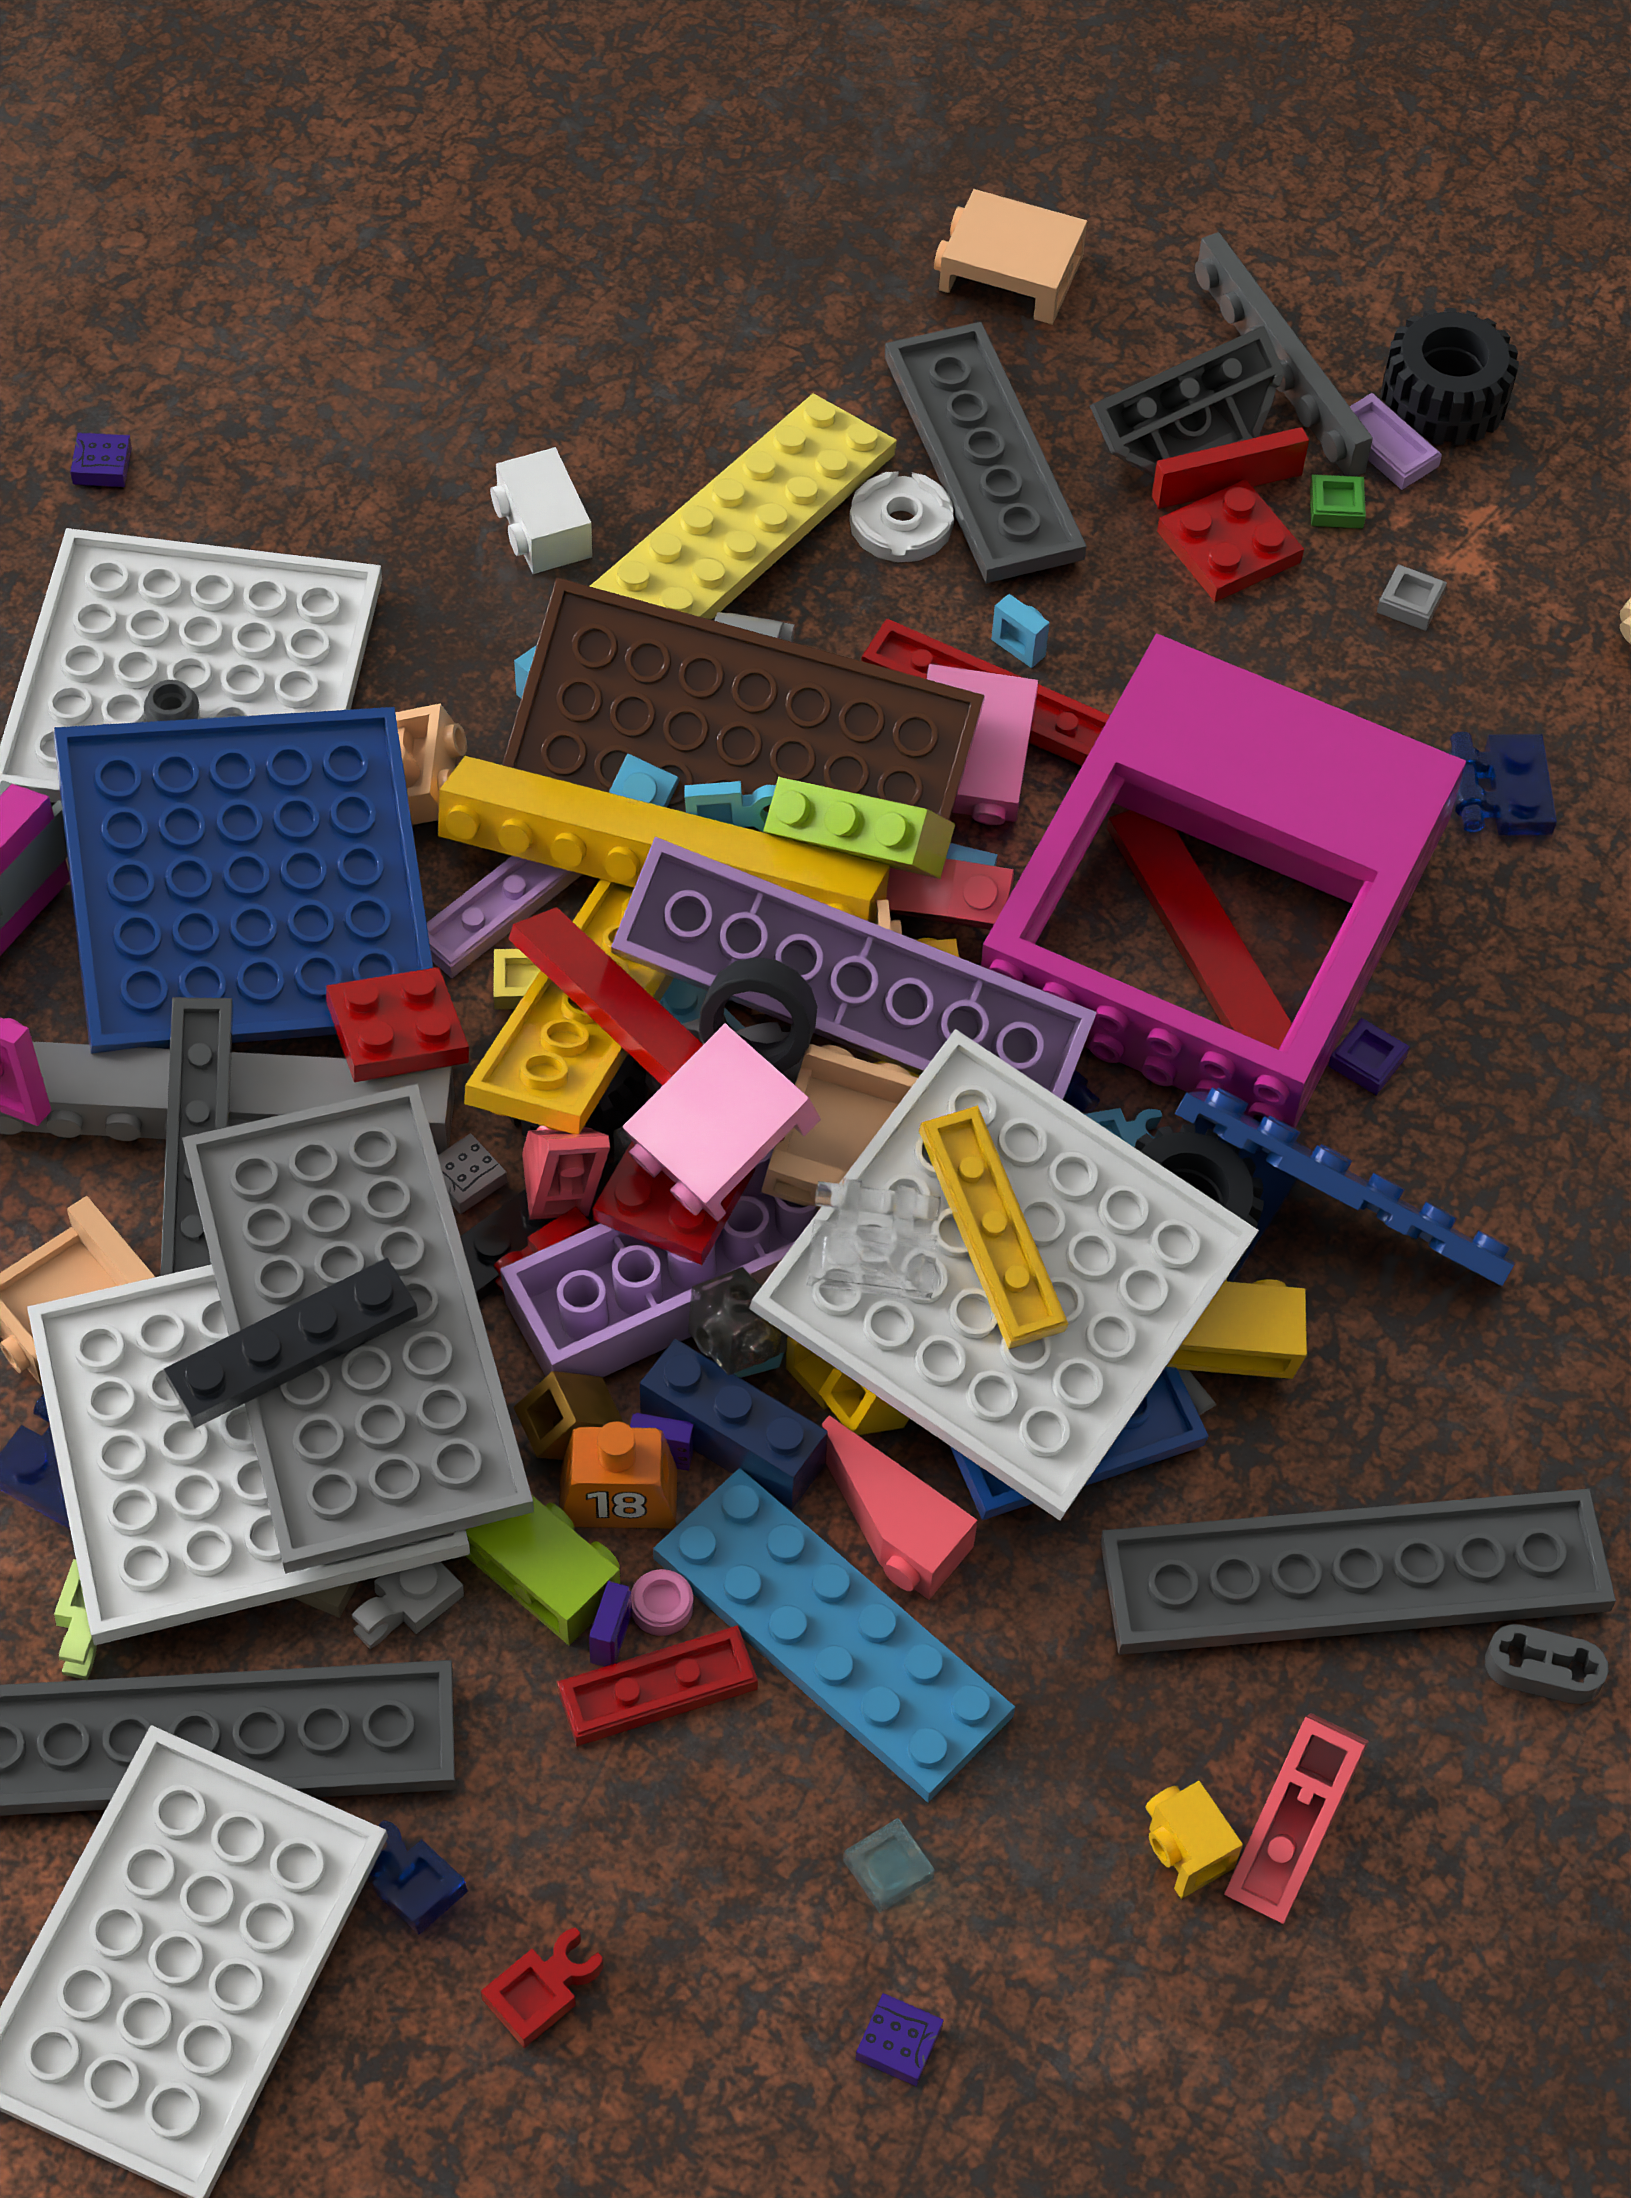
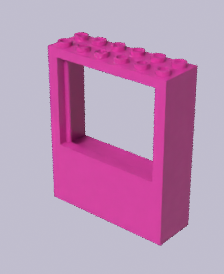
(1273, 784)

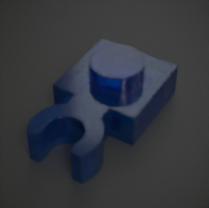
(415, 1881)

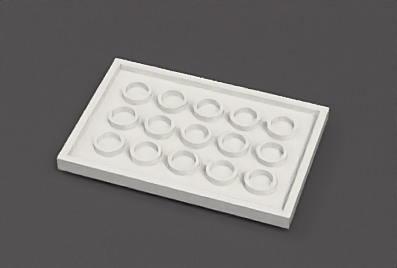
(178, 1962)

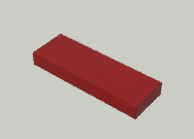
(1216, 468)
(657, 1685)

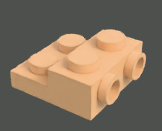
(429, 755)

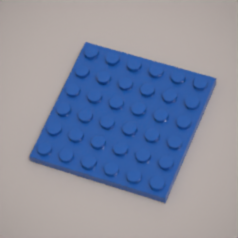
(237, 868)

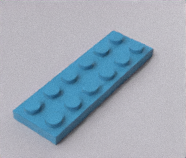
(835, 1634)

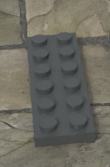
(984, 452)

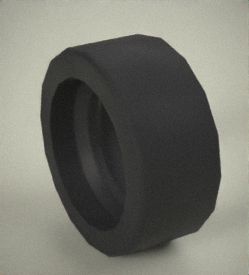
(778, 982)

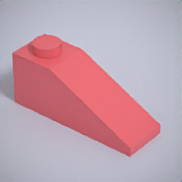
(963, 895)
(562, 1170)
(906, 1522)
(1296, 1817)

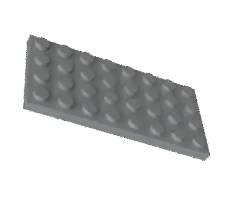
(408, 1426)

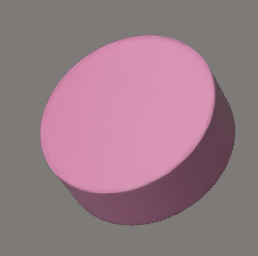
(662, 1602)

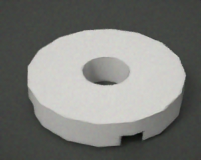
(899, 539)

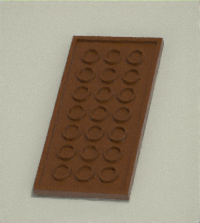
(729, 708)

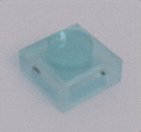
(888, 1865)

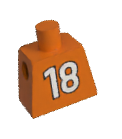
(619, 1478)

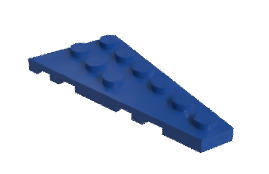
(1330, 1174)

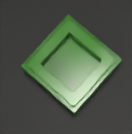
(1337, 501)

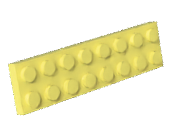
(752, 511)

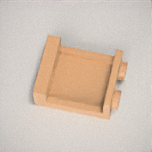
(1013, 249)
(853, 1105)
(73, 1263)

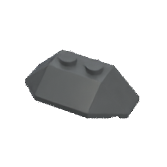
(1195, 404)

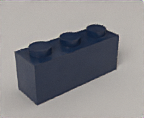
(736, 1422)

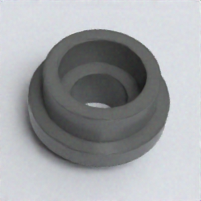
(171, 695)

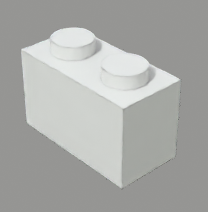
(542, 511)

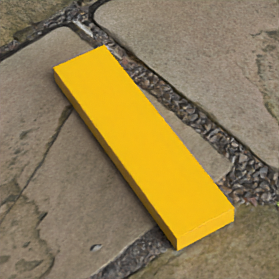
(993, 1227)

